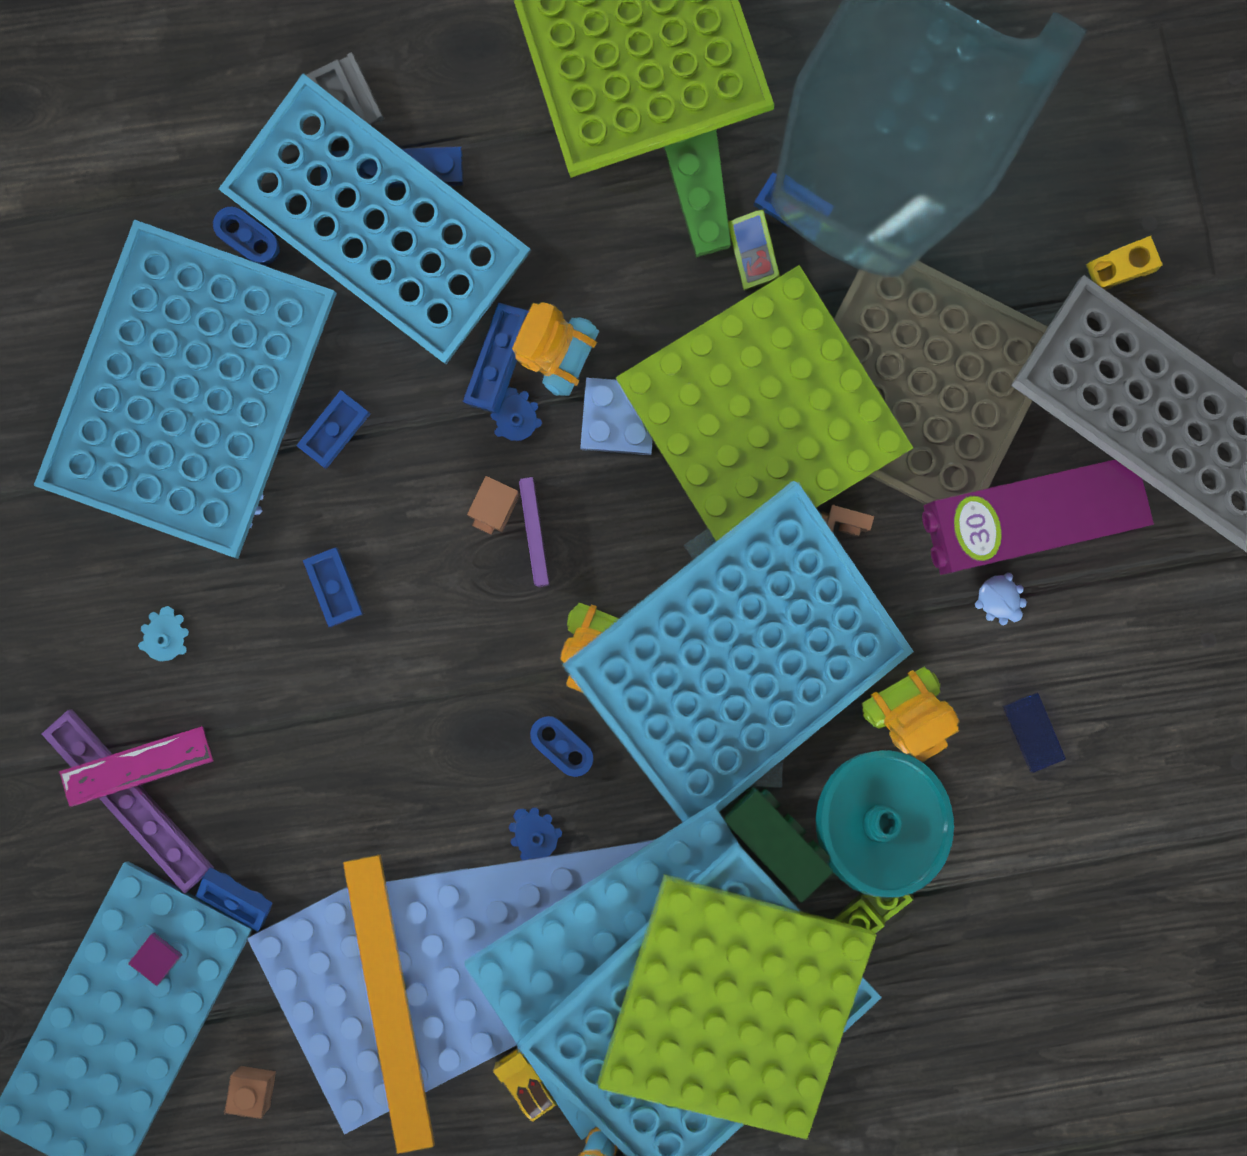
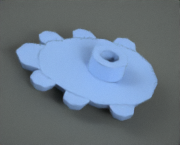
(1001, 599)

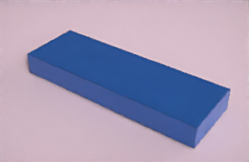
(495, 360)

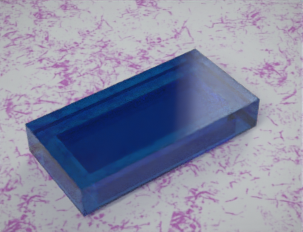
(1034, 732)

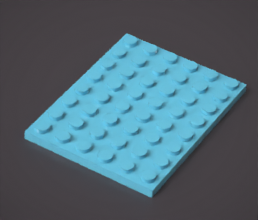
(185, 389)
(740, 655)
(565, 944)
(577, 1034)

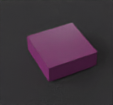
(155, 959)

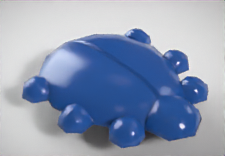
(516, 416)
(534, 834)

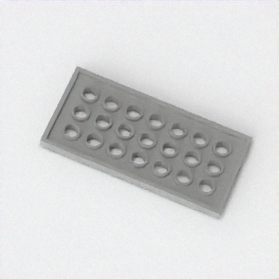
(1143, 415)

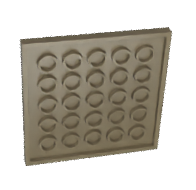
(944, 371)

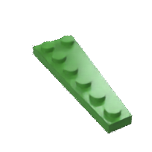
(700, 190)

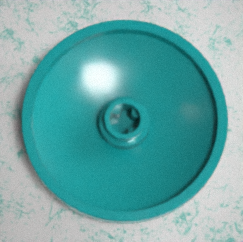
(885, 823)

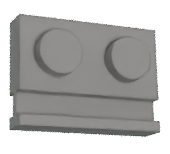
(348, 85)

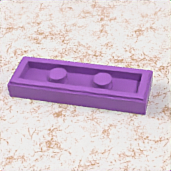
(534, 532)

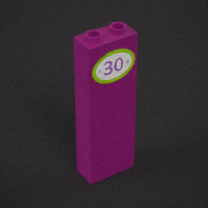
(1035, 515)

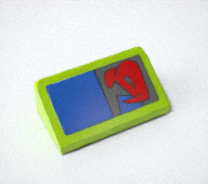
(753, 250)

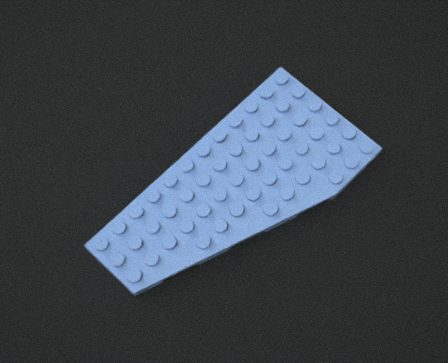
(437, 925)

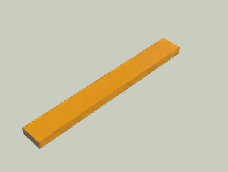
(389, 1004)

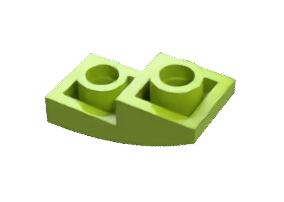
(872, 911)

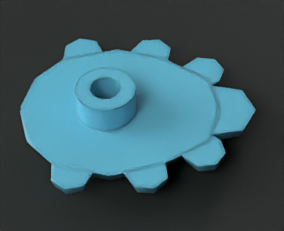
(164, 635)

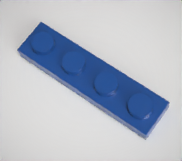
(441, 161)

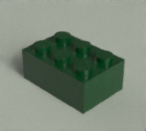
(778, 841)

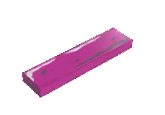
(136, 766)

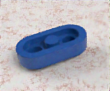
(247, 237)
(561, 746)

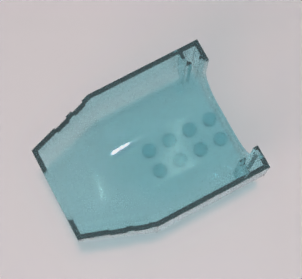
(908, 126)

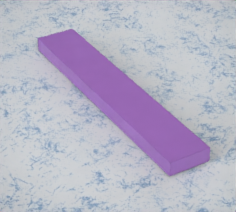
(132, 806)

